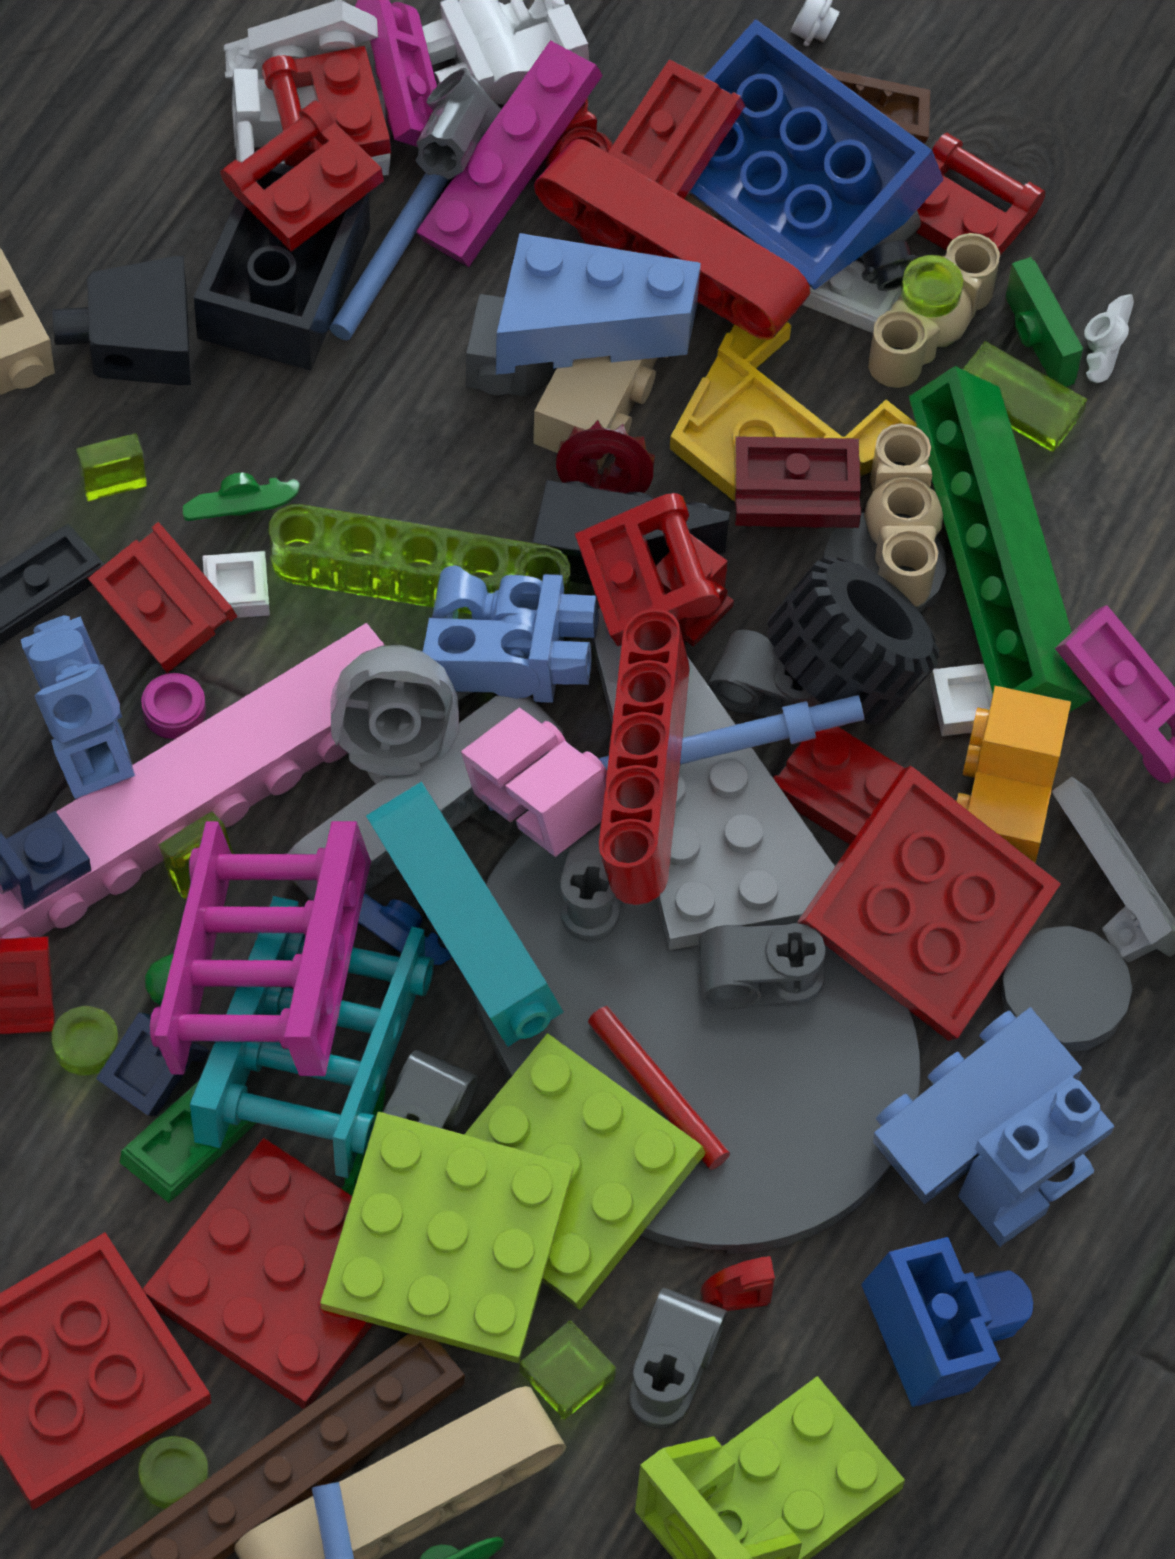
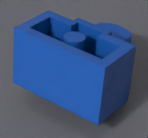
(943, 1320)

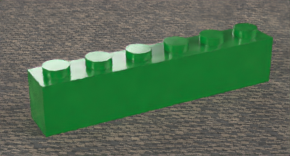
(996, 536)

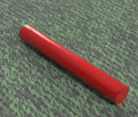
(657, 1085)

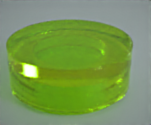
(932, 286)
(84, 1040)
(171, 1470)

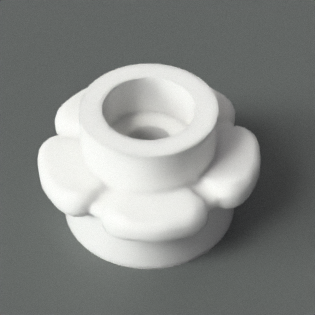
(815, 20)

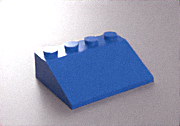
(809, 161)

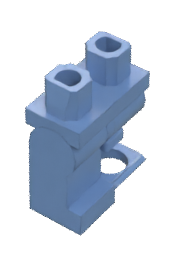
(514, 636)
(78, 705)
(1009, 1178)

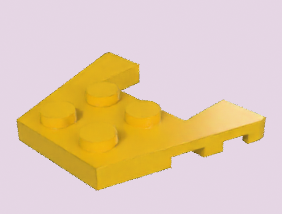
(745, 403)

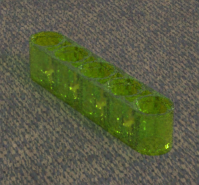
(391, 549)

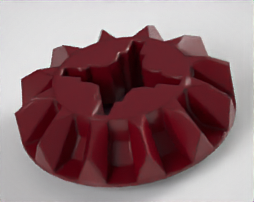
(581, 451)

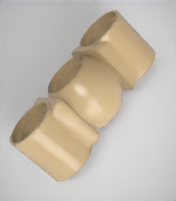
(922, 334)
(908, 492)

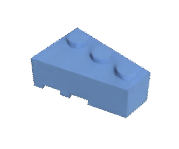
(593, 303)
(937, 1133)

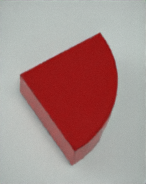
(741, 1285)

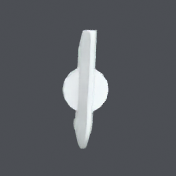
(1105, 336)

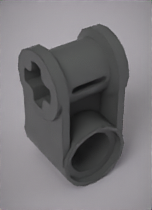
(754, 679)
(583, 880)
(753, 965)
(432, 1092)
(673, 1351)

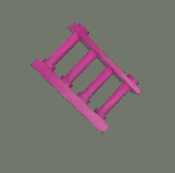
(314, 975)

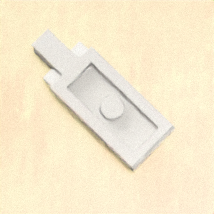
(302, 35)

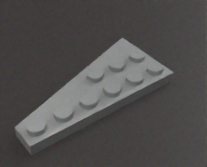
(735, 835)

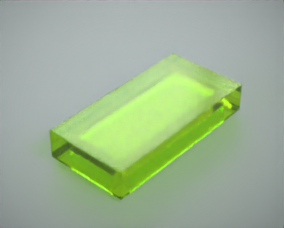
(1033, 401)

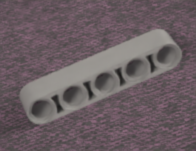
(443, 778)

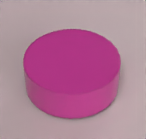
(173, 705)

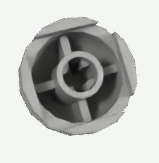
(394, 710)

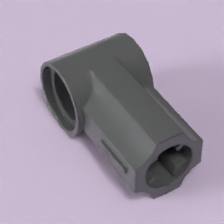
(456, 125)

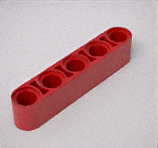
(642, 216)
(644, 757)

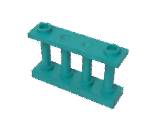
(222, 1092)

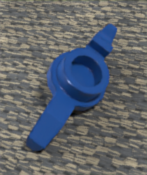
(393, 926)

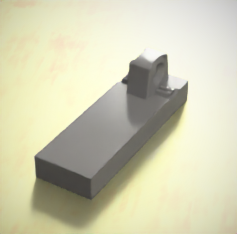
(1145, 919)

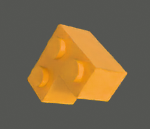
(1015, 764)

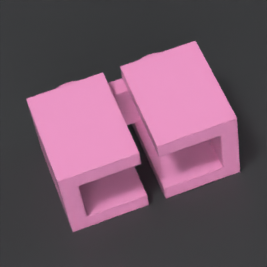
(535, 769)

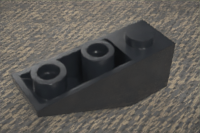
(577, 506)

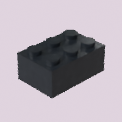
(273, 298)

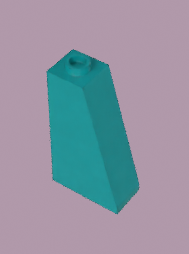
(465, 914)

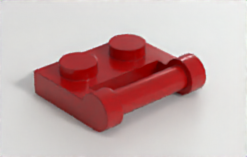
(342, 85)
(312, 190)
(957, 211)
(625, 570)

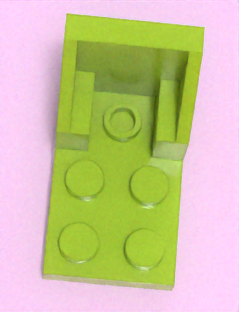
(772, 1489)

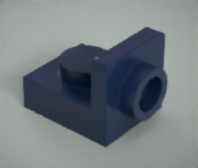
(40, 860)
(139, 1069)

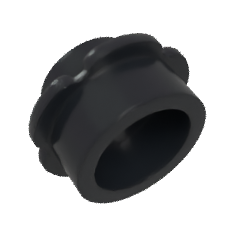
(887, 264)

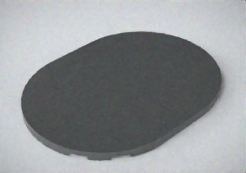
(775, 1083)

